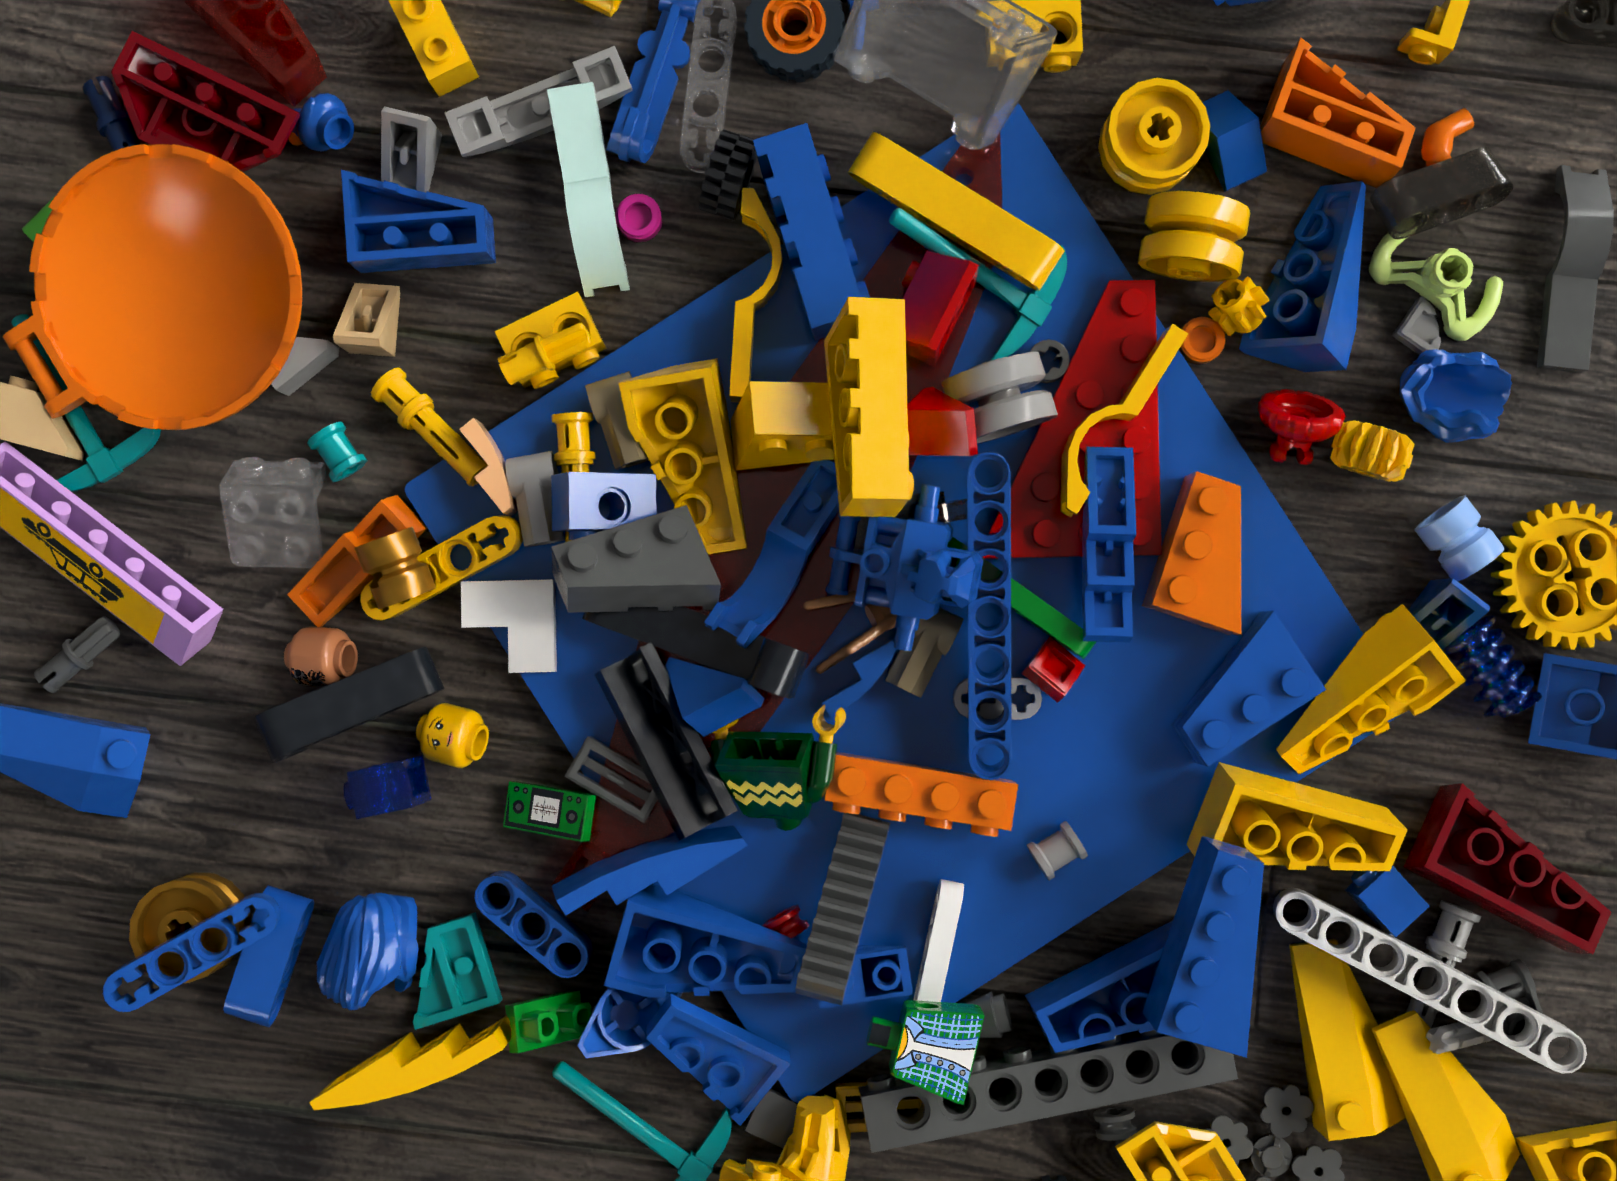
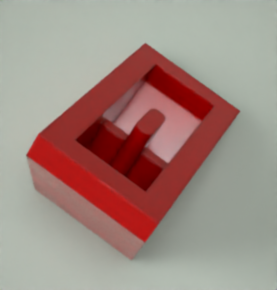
(940, 425)

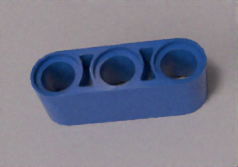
(511, 917)
(269, 963)

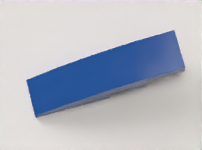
(1108, 544)
(663, 860)

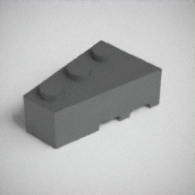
(637, 565)

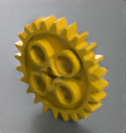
(1530, 586)

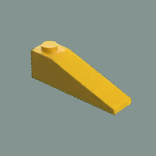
(686, 435)

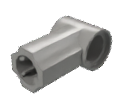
(531, 487)

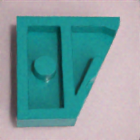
(455, 972)

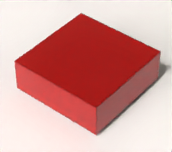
(1053, 669)

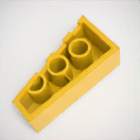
(1296, 823)

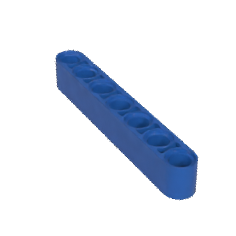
(994, 638)

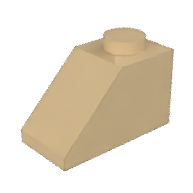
(29, 424)

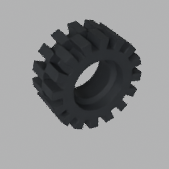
(727, 174)

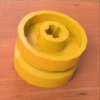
(1179, 131)
(1194, 236)

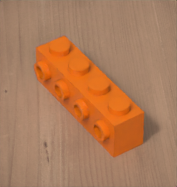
(922, 791)

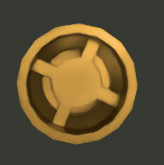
(395, 568)

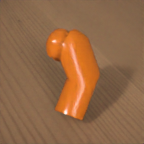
(1439, 136)

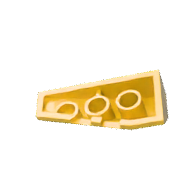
(1384, 675)
(1341, 1054)
(1448, 1112)

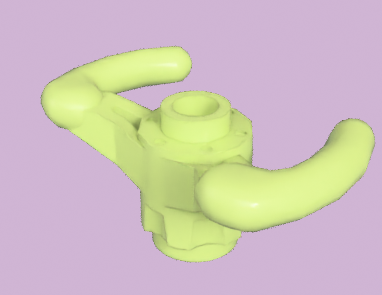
(1441, 282)

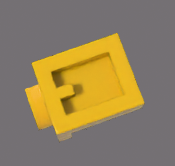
(1438, 36)

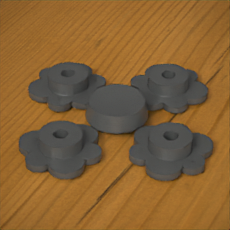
(1271, 1153)

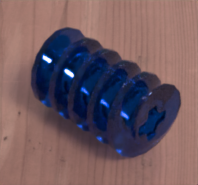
(1493, 669)

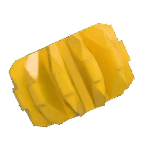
(1372, 451)

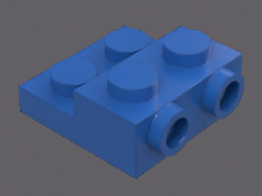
(1576, 707)

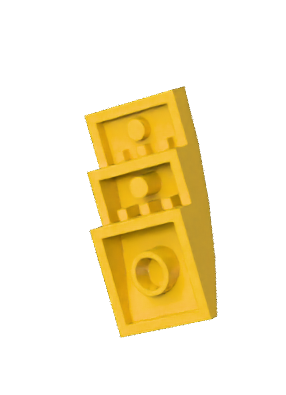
(408, 1067)

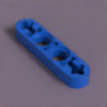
(194, 955)

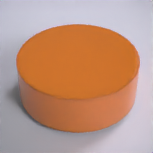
(1204, 340)

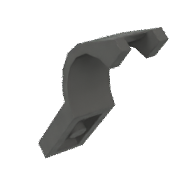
(1575, 274)

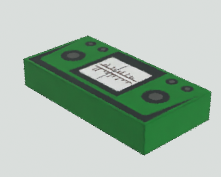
(549, 811)

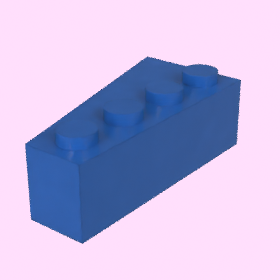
(809, 225)
(1210, 953)
(1100, 996)

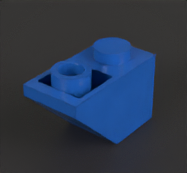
(877, 975)

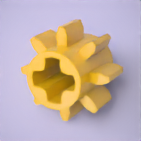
(1238, 306)

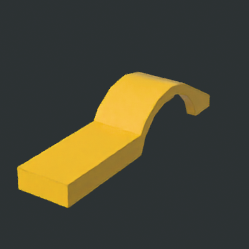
(755, 217)
(1072, 487)

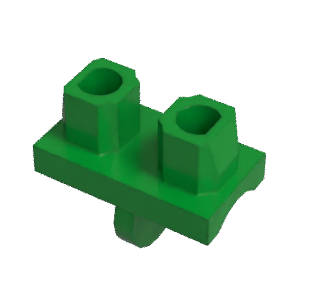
(547, 1020)

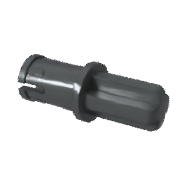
(78, 653)

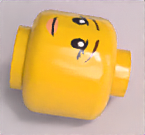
(452, 735)

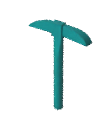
(1030, 307)
(102, 461)
(690, 1165)

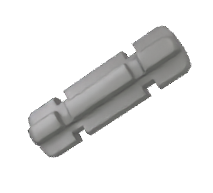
(1454, 1037)

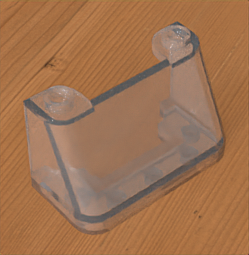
(953, 53)

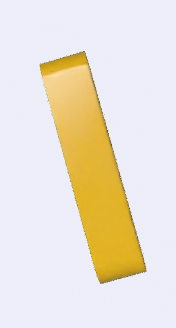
(956, 211)

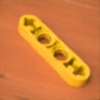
(443, 570)

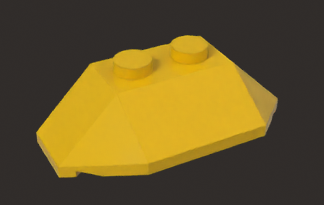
(1178, 1154)

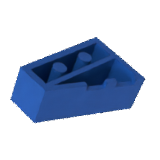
(412, 229)
(1248, 692)

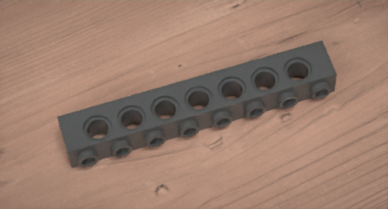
(1027, 1102)

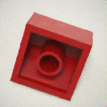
(935, 301)

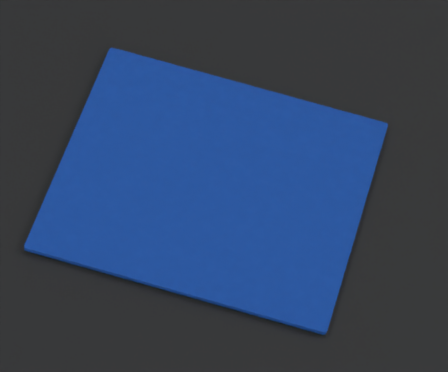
(1091, 759)

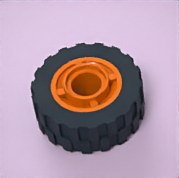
(798, 55)

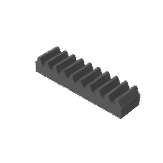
(842, 908)

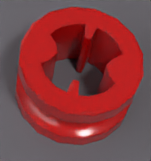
(787, 922)

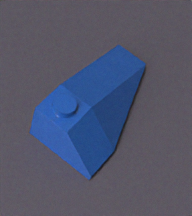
(1315, 287)

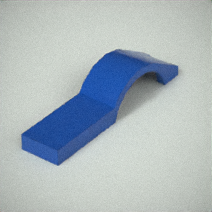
(783, 556)

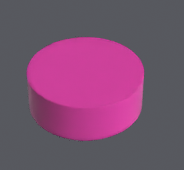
(639, 218)

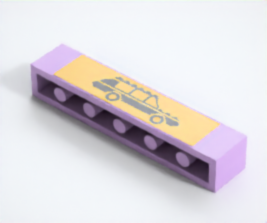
(103, 560)

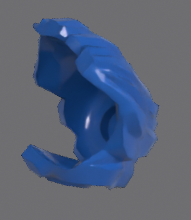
(1455, 394)
(369, 948)

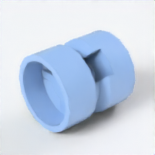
(1462, 543)

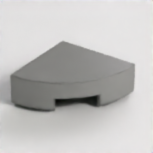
(1419, 327)

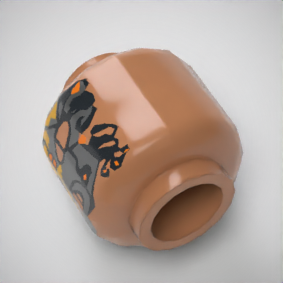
(320, 656)

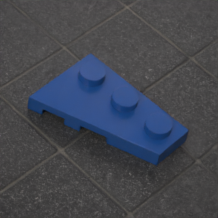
(722, 1056)

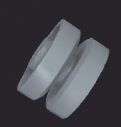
(996, 392)

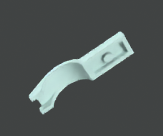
(587, 187)

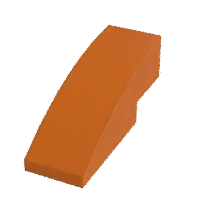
(338, 573)

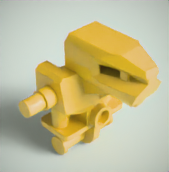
(813, 1151)

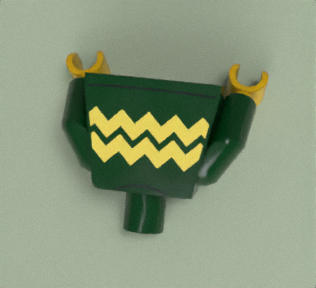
(777, 771)

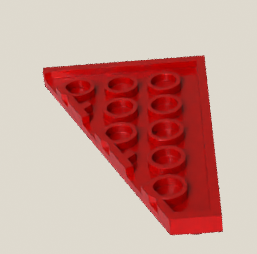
(1097, 376)

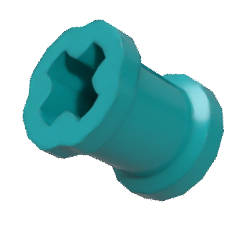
(337, 451)

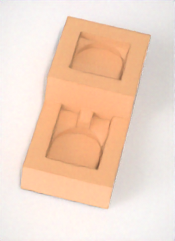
(493, 477)

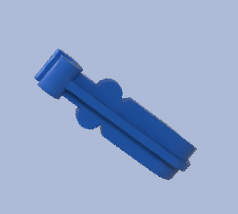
(652, 83)

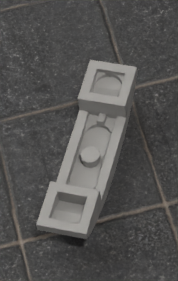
(526, 112)

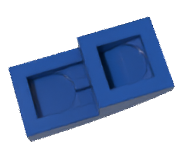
(869, 670)

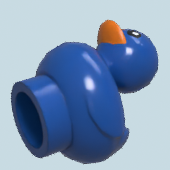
(322, 124)

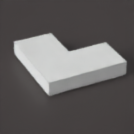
(526, 610)

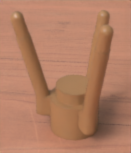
(879, 617)

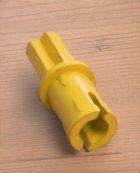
(543, 353)

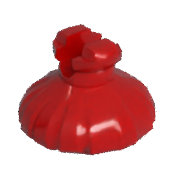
(1299, 421)

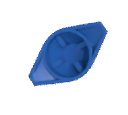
(619, 1023)

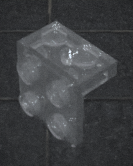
(273, 512)

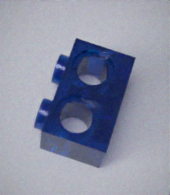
(387, 787)

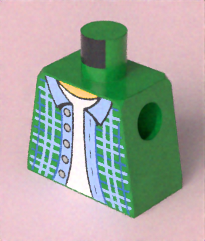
(931, 1045)

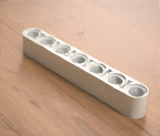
(1444, 994)

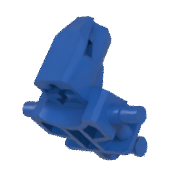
(906, 566)

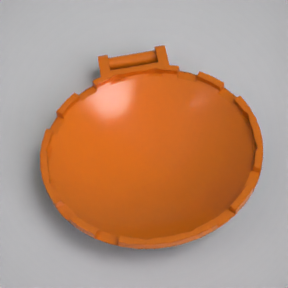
(161, 290)

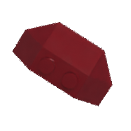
(197, 107)

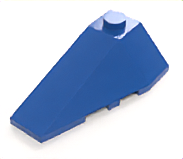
(73, 758)
(697, 948)

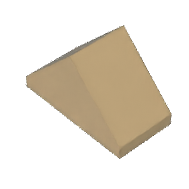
(369, 320)

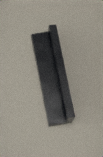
(665, 743)

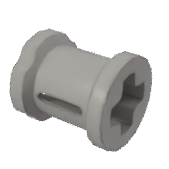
(1057, 850)

